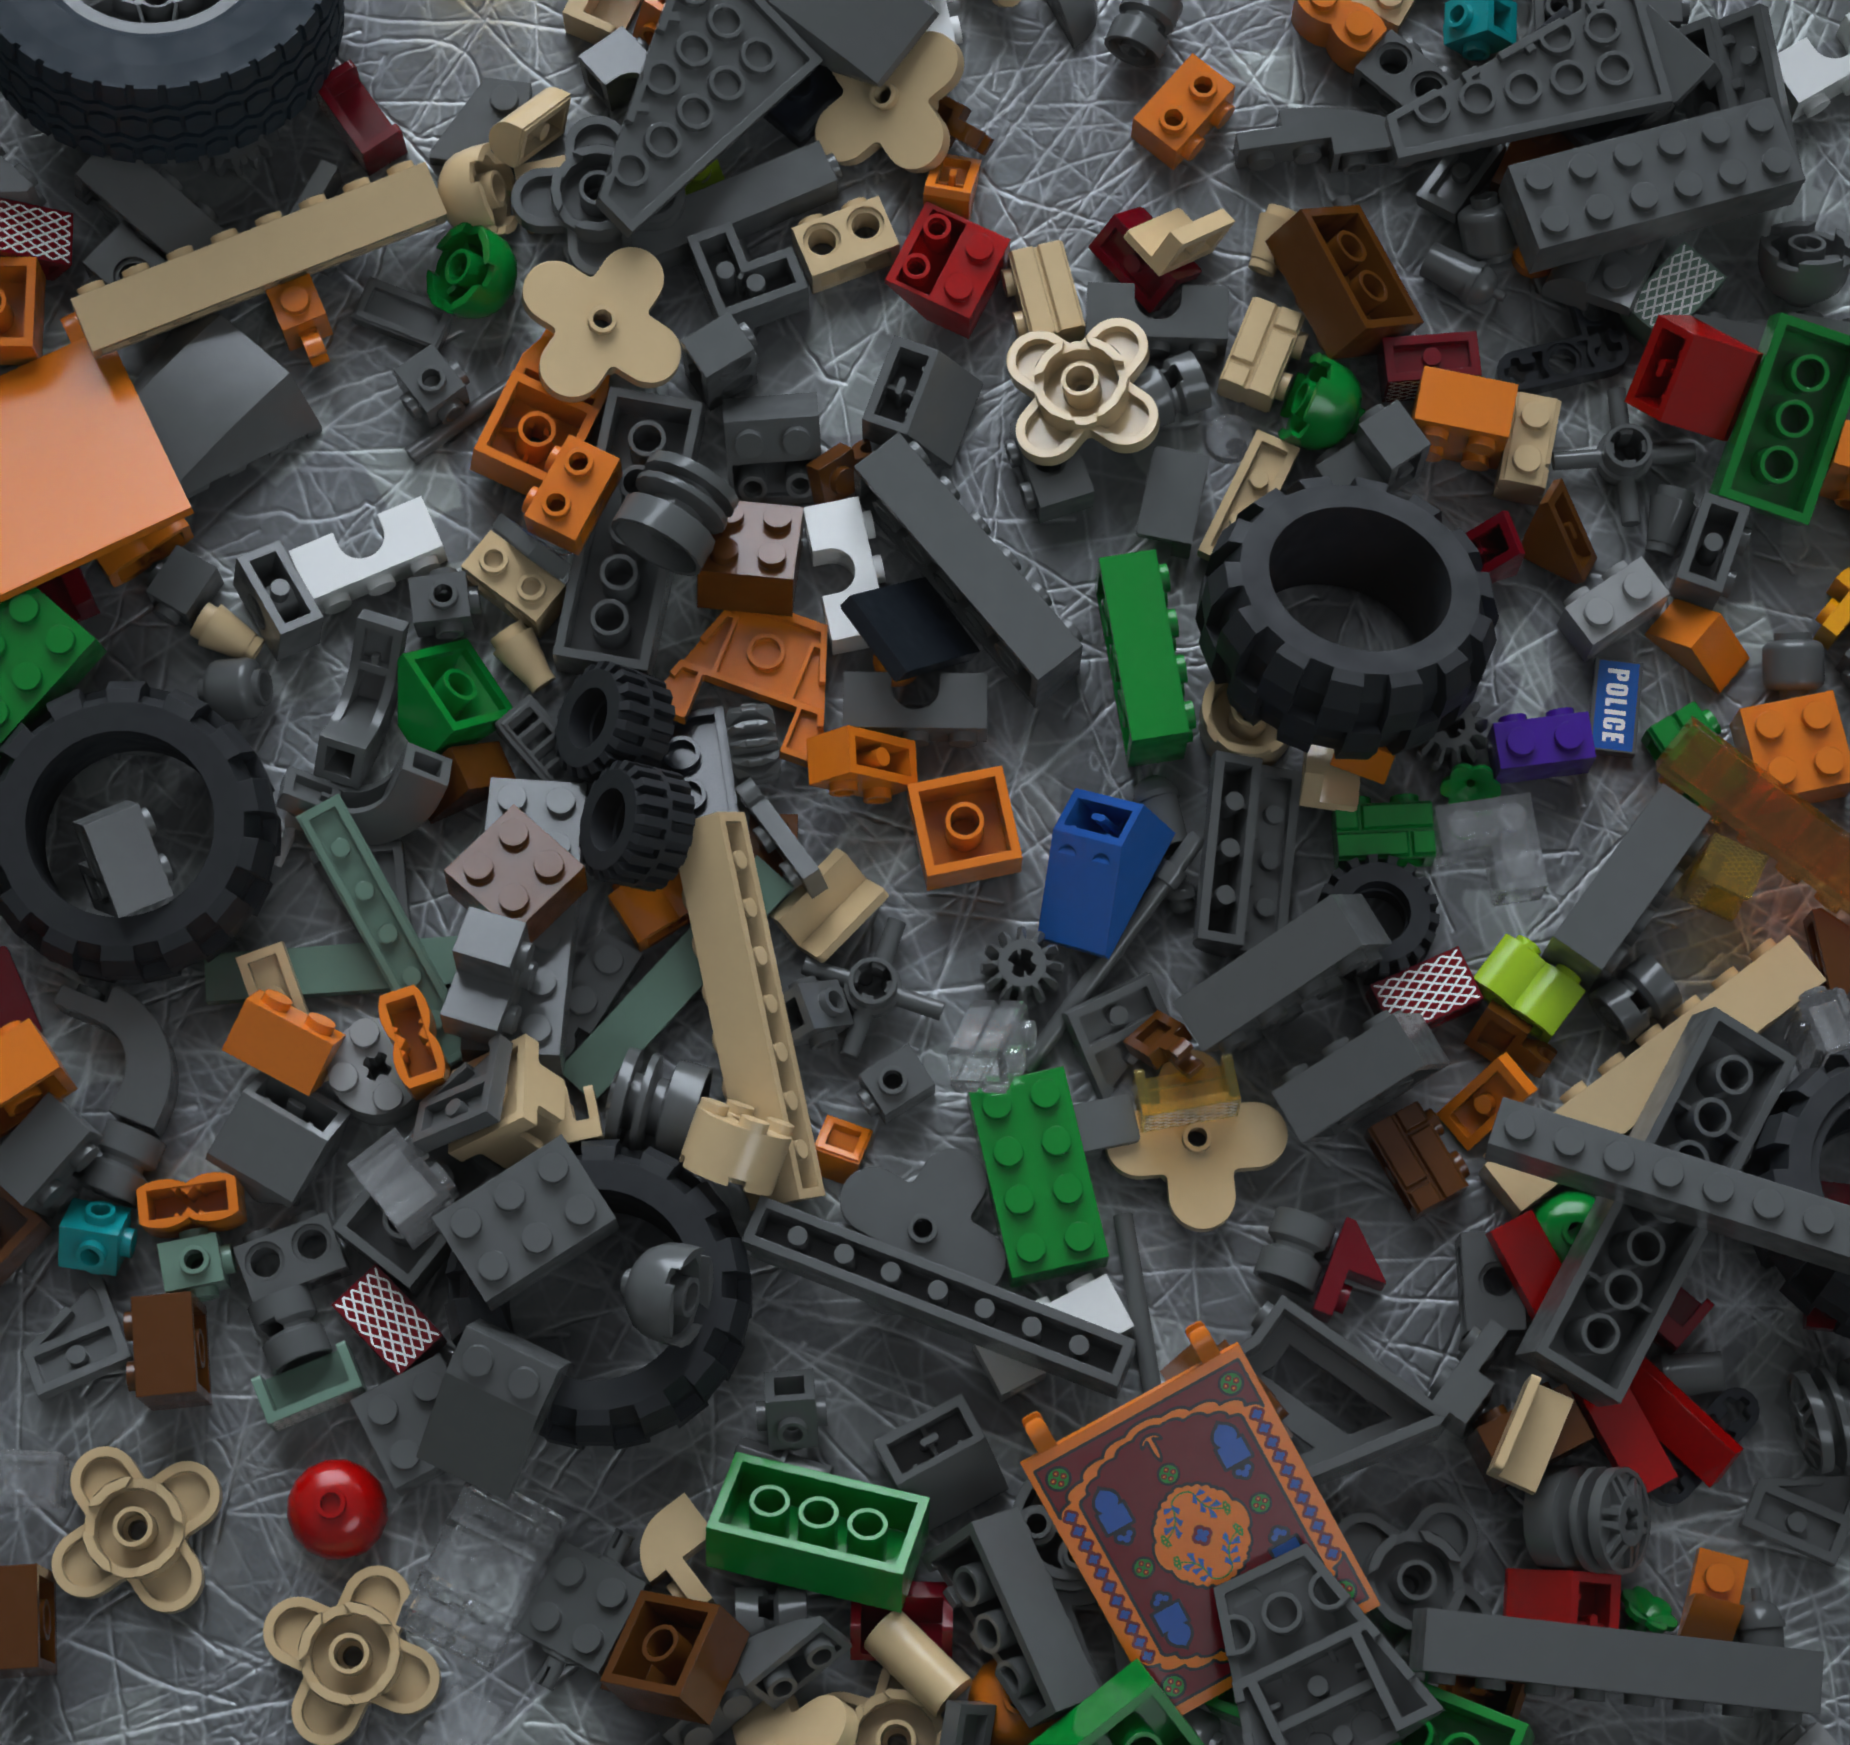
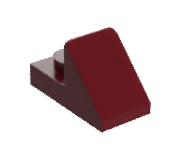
(1350, 1261)

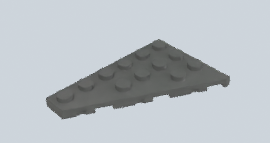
(700, 90)

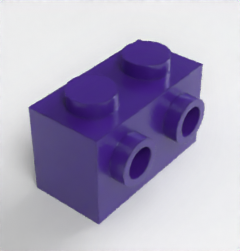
(1541, 746)

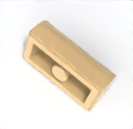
(530, 127)
(916, 1662)

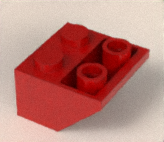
(949, 268)
(1693, 376)
(1563, 1596)

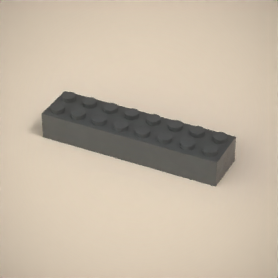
(1634, 1261)

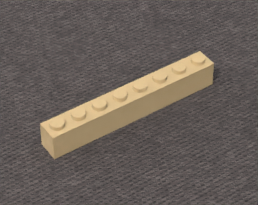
(255, 260)
(747, 993)
(1614, 1101)

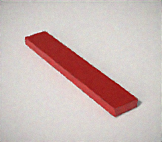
(1618, 1427)

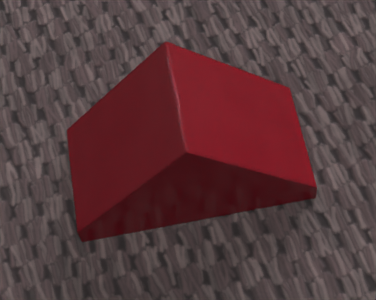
(1498, 546)

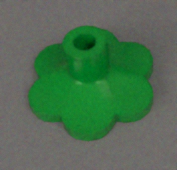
(1470, 784)
(1647, 1611)

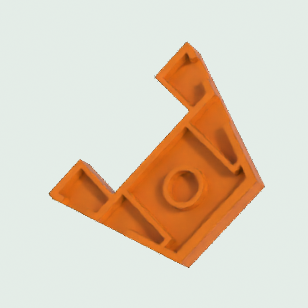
(764, 659)

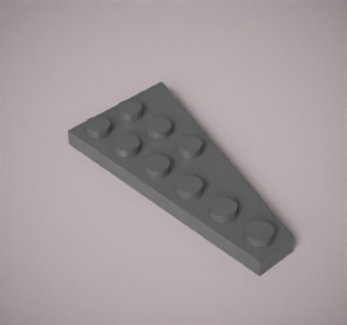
(1557, 79)

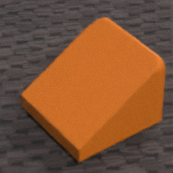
(841, 1148)

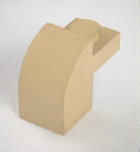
(669, 1542)

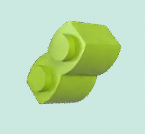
(1529, 986)

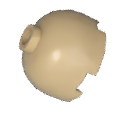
(478, 190)

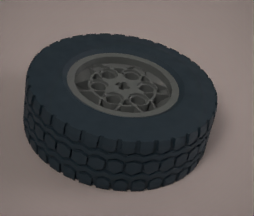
(164, 73)

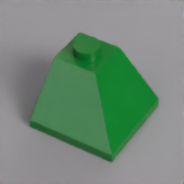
(447, 697)

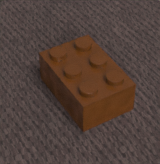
(1343, 280)

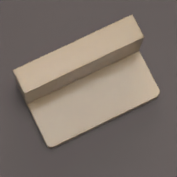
(1176, 239)
(1327, 785)
(830, 918)
(1530, 1436)

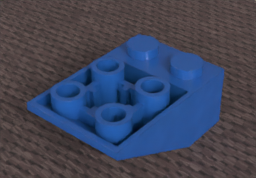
(1099, 870)

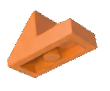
(1475, 1108)
(1713, 1596)

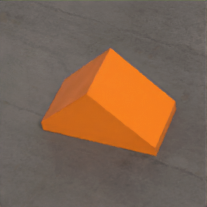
(953, 185)
(1699, 642)

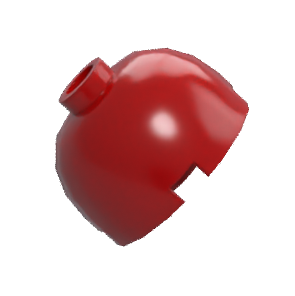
(337, 1509)

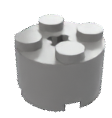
(350, 1076)

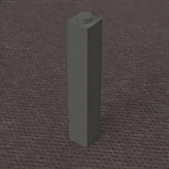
(748, 200)

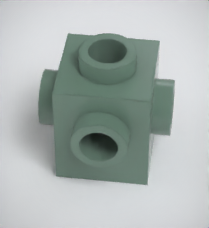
(181, 1256)

